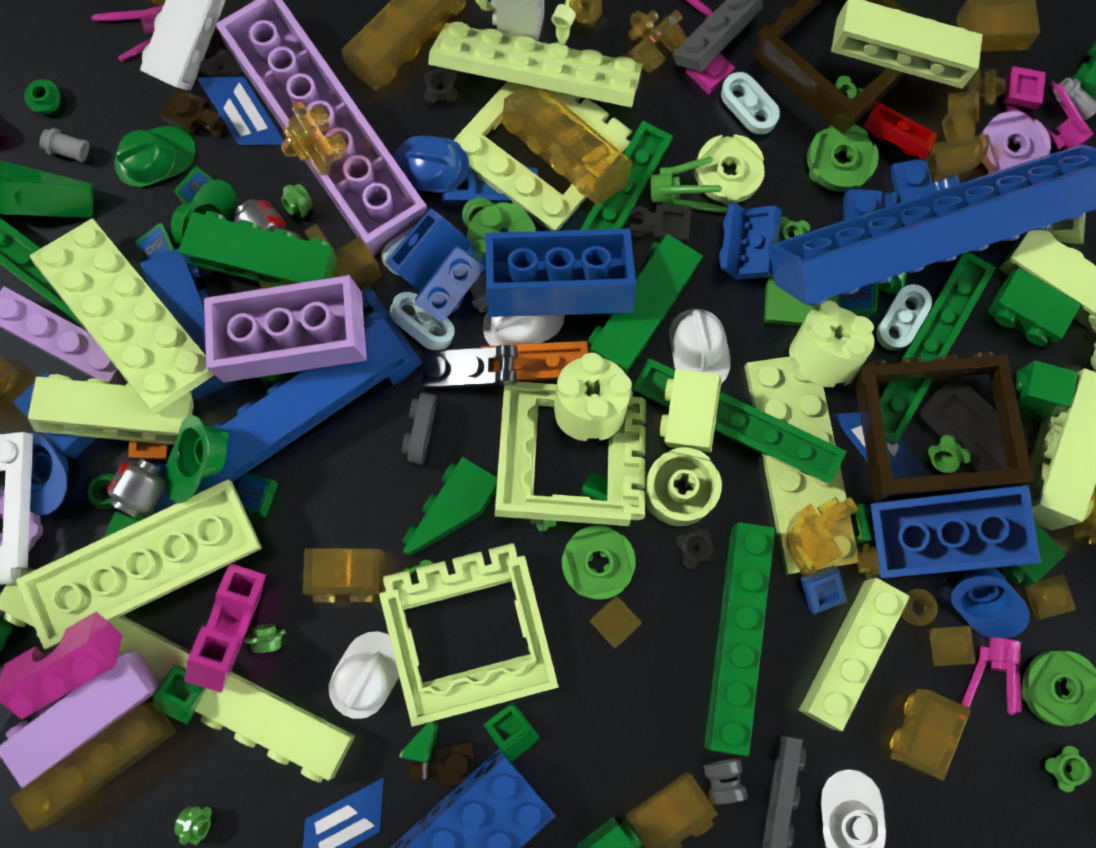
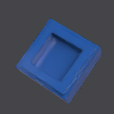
(824, 589)

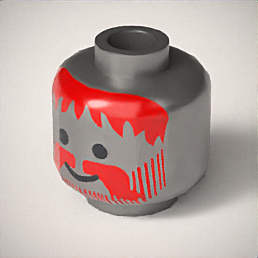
(261, 213)
(136, 487)

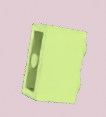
(691, 410)

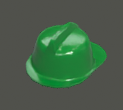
(153, 155)
(212, 196)
(196, 455)

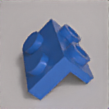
(747, 240)
(451, 282)

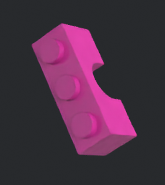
(226, 629)
(82, 655)

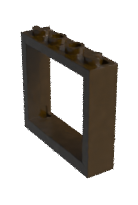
(807, 81)
(889, 489)

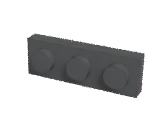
(716, 33)
(784, 793)

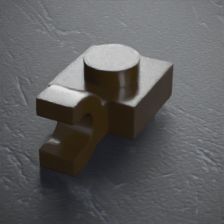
(190, 111)
(451, 765)

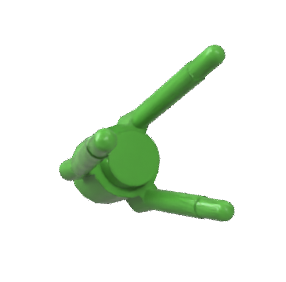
(667, 188)

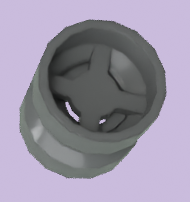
(725, 790)

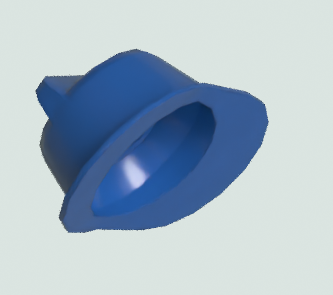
(432, 163)
(47, 476)
(990, 604)

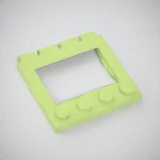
(516, 181)
(518, 456)
(478, 686)

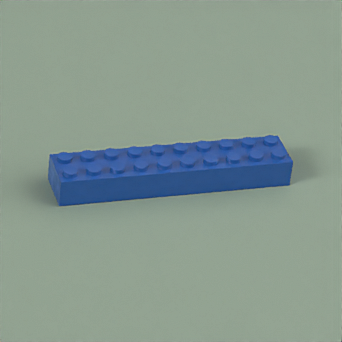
(936, 226)

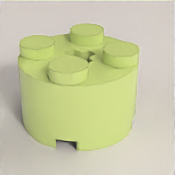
(832, 345)
(591, 398)
(699, 477)

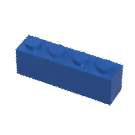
(180, 292)

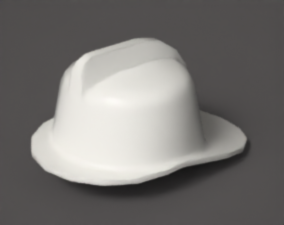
(521, 329)
(699, 343)
(364, 676)
(852, 811)

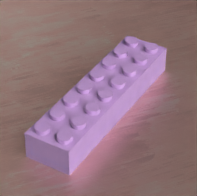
(289, 69)

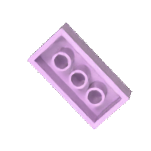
(284, 329)

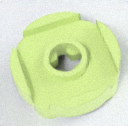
(749, 168)

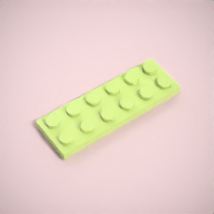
(536, 63)
(123, 315)
(789, 396)
(139, 562)

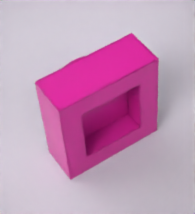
(713, 74)
(1024, 87)

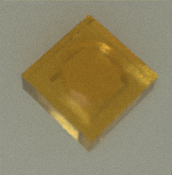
(1050, 597)
(615, 622)
(952, 646)

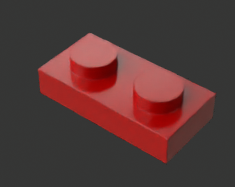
(900, 130)

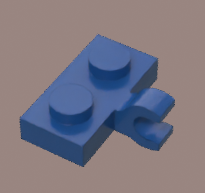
(914, 180)

